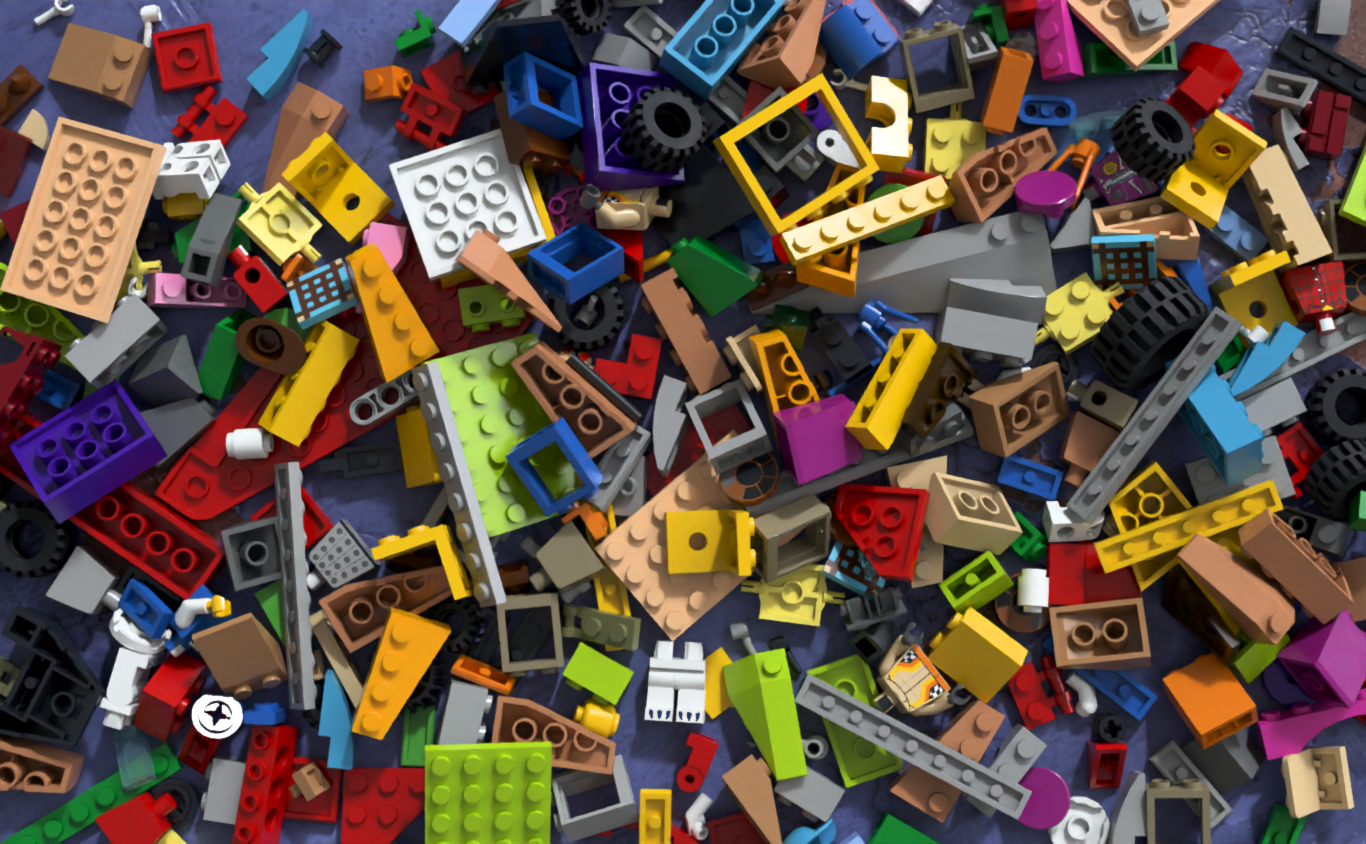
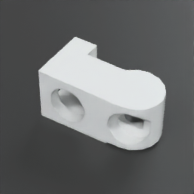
(834, 149)
(1065, 526)

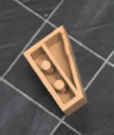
(1173, 229)

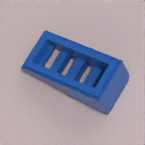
(1192, 275)

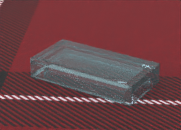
(133, 757)

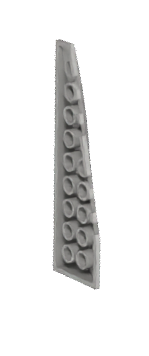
(917, 271)

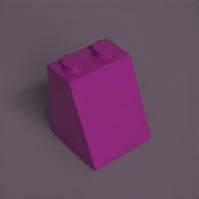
(816, 439)
(1328, 659)

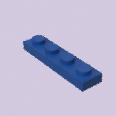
(754, 237)
(1116, 685)

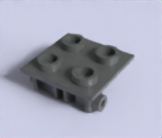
(861, 612)

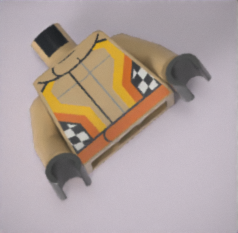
(625, 208)
(912, 681)

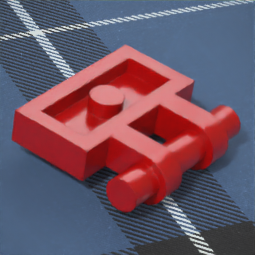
(432, 110)
(221, 124)
(1300, 451)
(1030, 697)

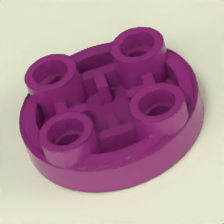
(1045, 193)
(566, 211)
(1048, 800)

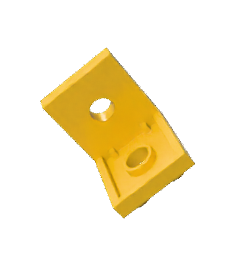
(1205, 179)
(330, 180)
(1255, 283)
(422, 537)
(726, 542)

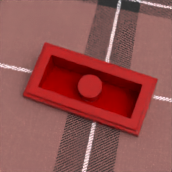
(1066, 573)

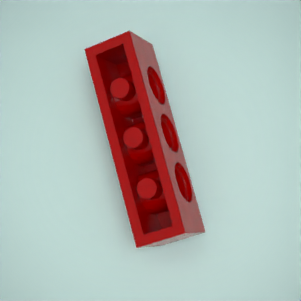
(265, 784)

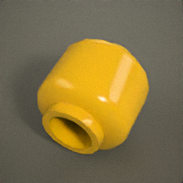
(597, 717)

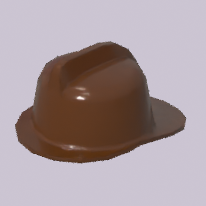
(270, 345)

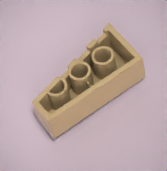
(1284, 209)
(917, 476)

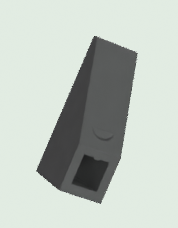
(212, 241)
(1322, 533)

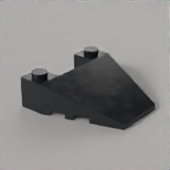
(540, 36)
(711, 197)
(55, 686)

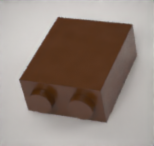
(529, 146)

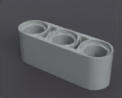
(376, 399)

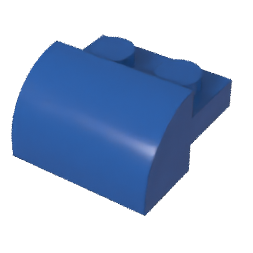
(856, 37)

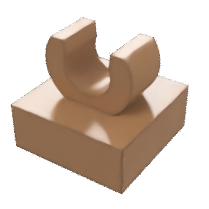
(309, 782)

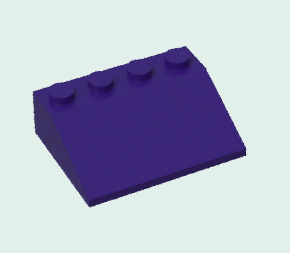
(605, 100)
(87, 451)

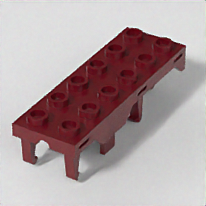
(23, 378)

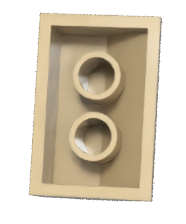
(969, 515)

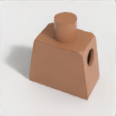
(1084, 446)

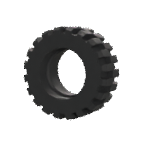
(1148, 332)

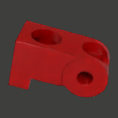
(693, 772)

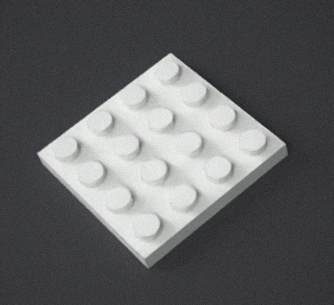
(463, 191)

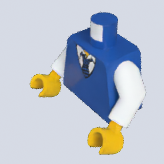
(194, 615)

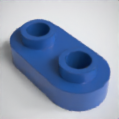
(1044, 109)

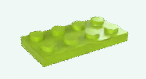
(856, 757)

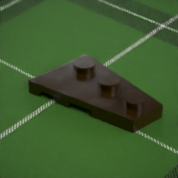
(938, 386)
(1198, 616)

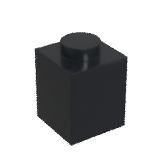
(874, 640)

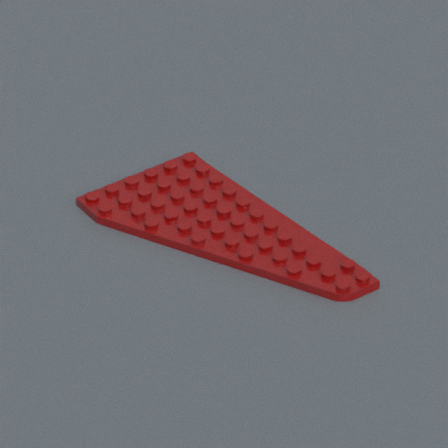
(211, 482)

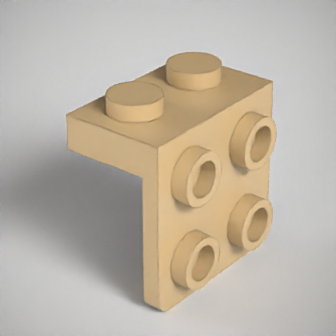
(739, 352)
(1317, 780)

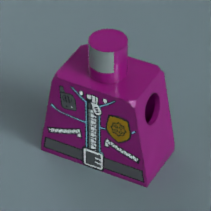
(1117, 182)

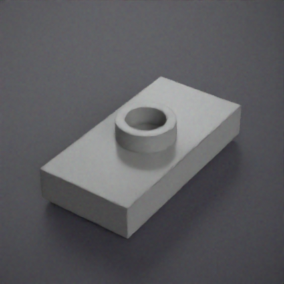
(633, 492)

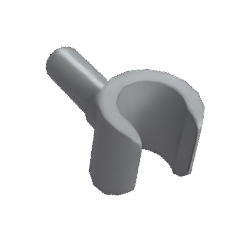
(740, 630)

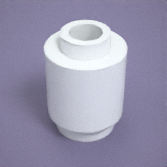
(249, 443)
(1033, 590)

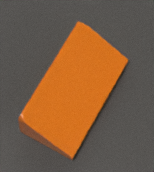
(483, 674)

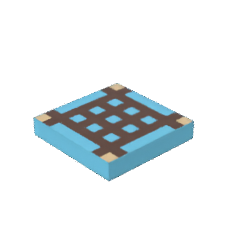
(1124, 260)
(322, 293)
(846, 569)

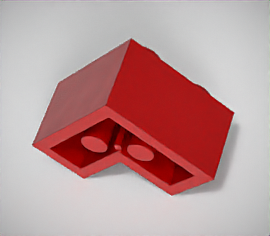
(1196, 96)
(639, 374)
(168, 695)

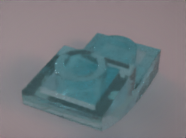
(1089, 125)

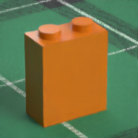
(1006, 90)
(1209, 700)

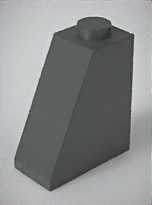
(179, 425)

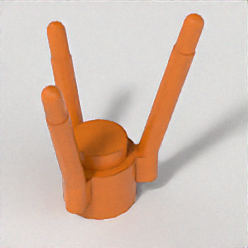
(1083, 158)

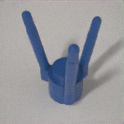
(873, 318)

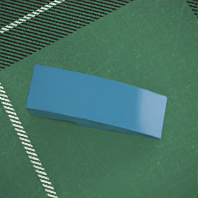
(283, 56)
(1263, 359)
(336, 723)

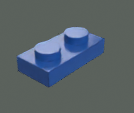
(59, 390)
(1029, 477)
(145, 609)
(265, 714)

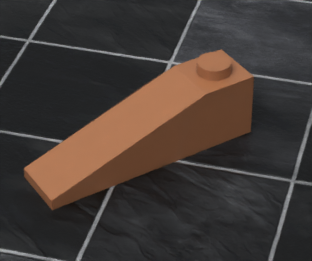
(789, 47)
(302, 119)
(991, 175)
(494, 266)
(1240, 589)
(361, 608)
(571, 743)

